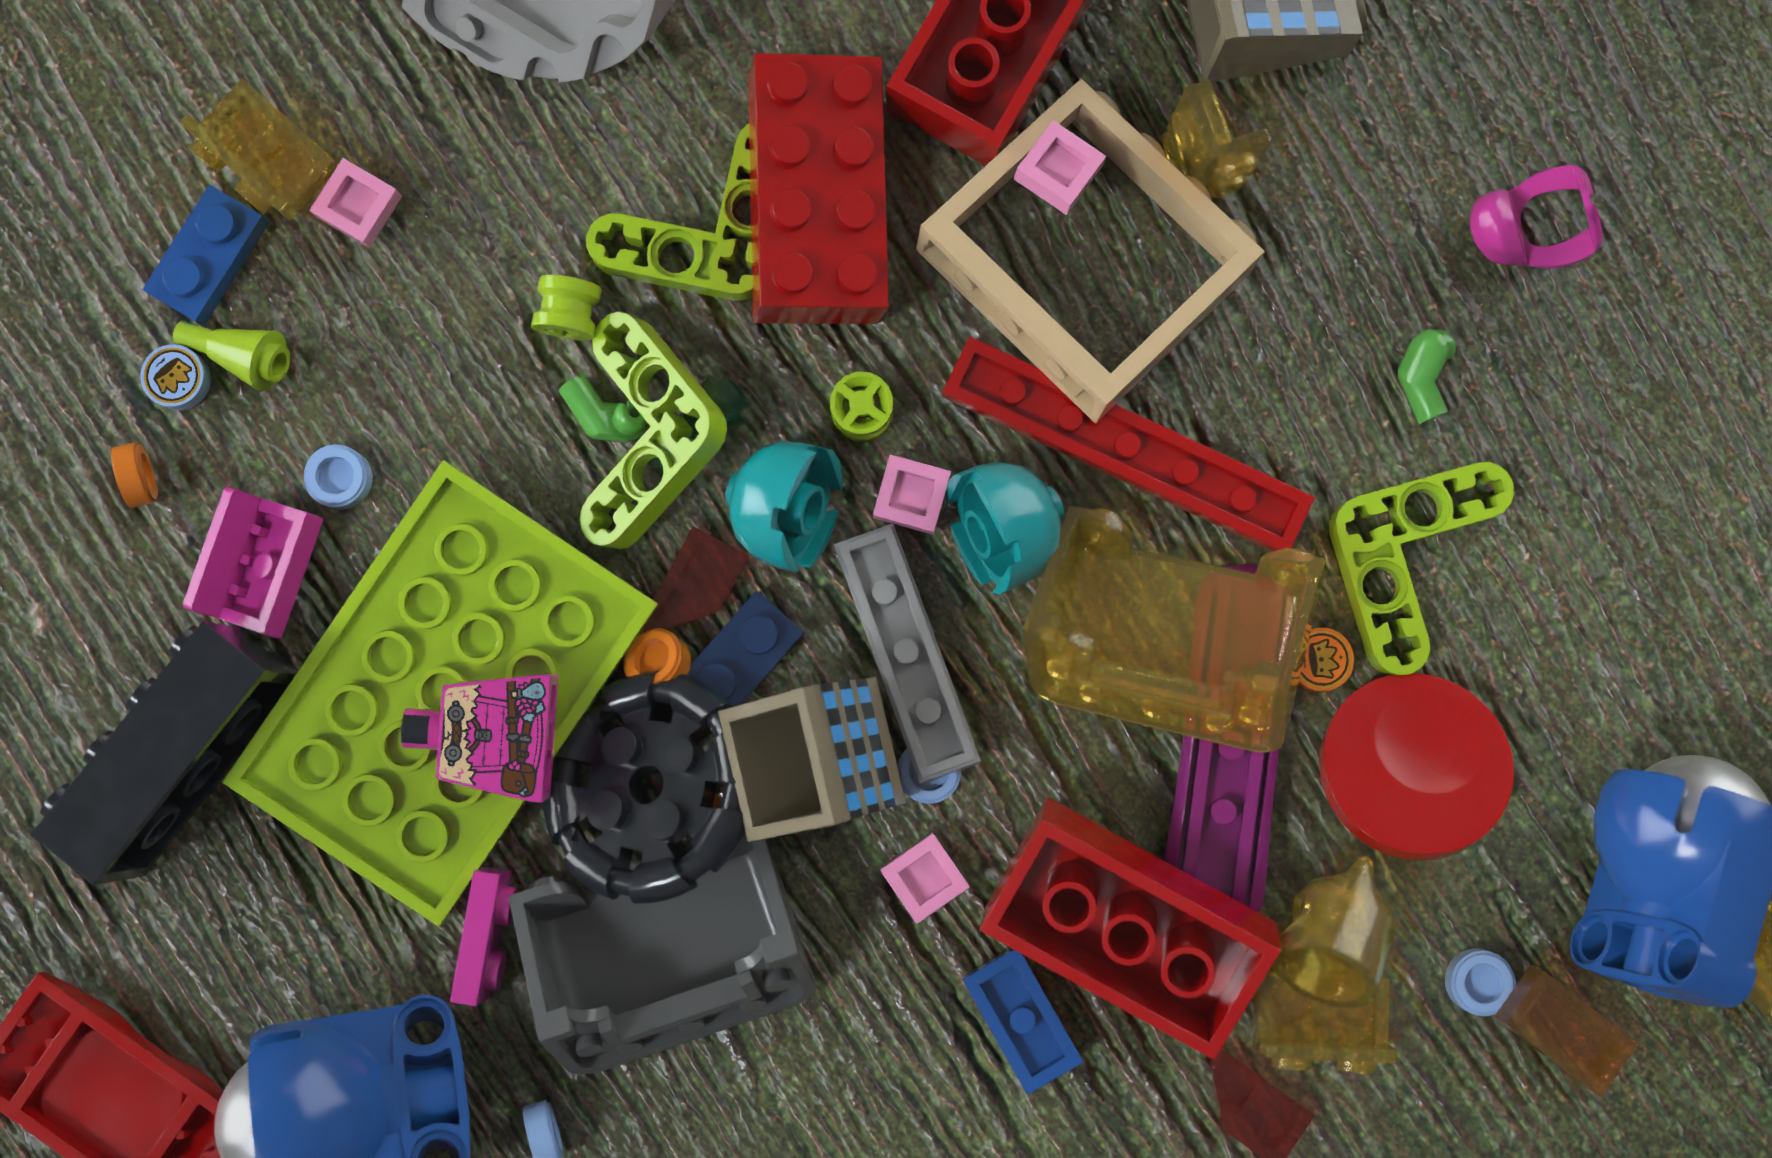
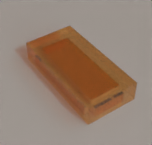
(1566, 1030)

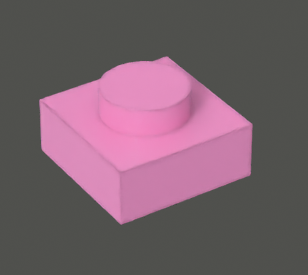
(1059, 167)
(356, 203)
(911, 494)
(924, 878)

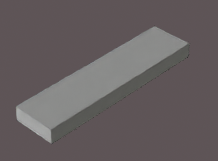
(907, 654)

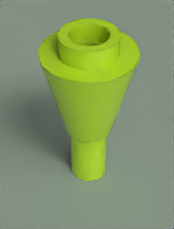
(251, 355)

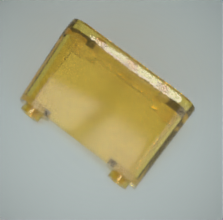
(1171, 635)

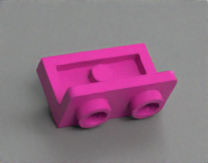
(252, 562)

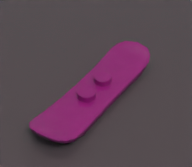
(1223, 814)

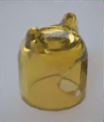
(1338, 939)

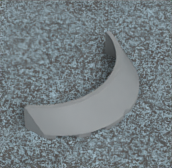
(541, 36)

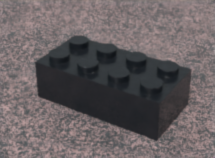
(164, 754)

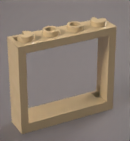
(1022, 317)

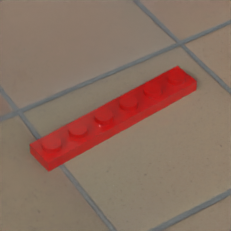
(1129, 448)

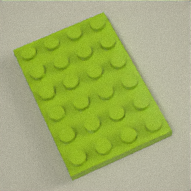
(449, 600)

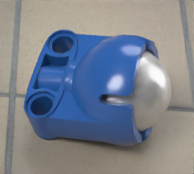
(1679, 881)
(349, 1089)

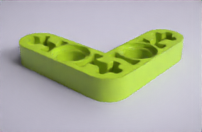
(709, 248)
(666, 438)
(1385, 553)

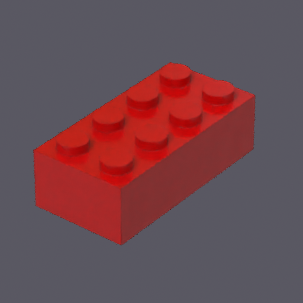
(980, 69)
(817, 189)
(1131, 928)

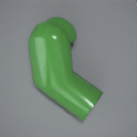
(1421, 369)
(602, 419)

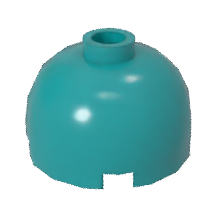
(782, 503)
(1005, 523)

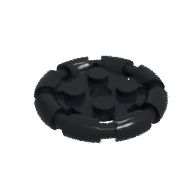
(614, 797)

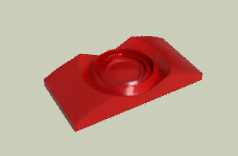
(95, 1084)

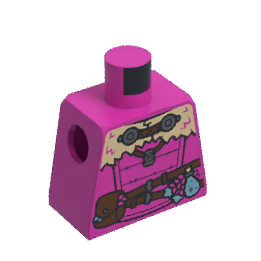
(491, 734)

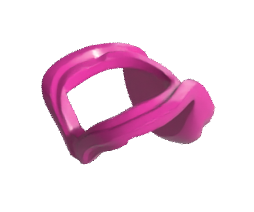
(1498, 230)

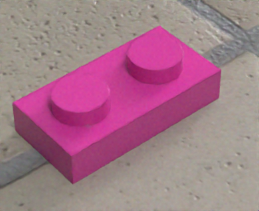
(479, 962)

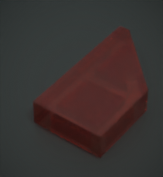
(697, 581)
(1255, 1109)

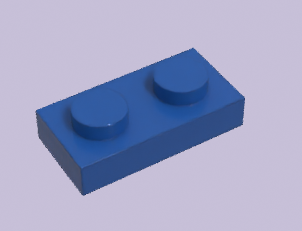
(206, 255)
(1022, 1020)

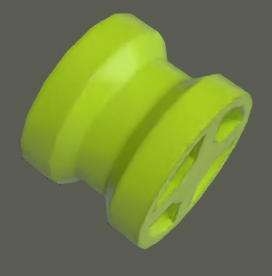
(566, 307)
(859, 390)

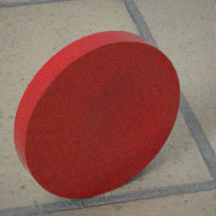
(1416, 766)

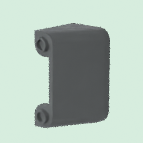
(643, 978)

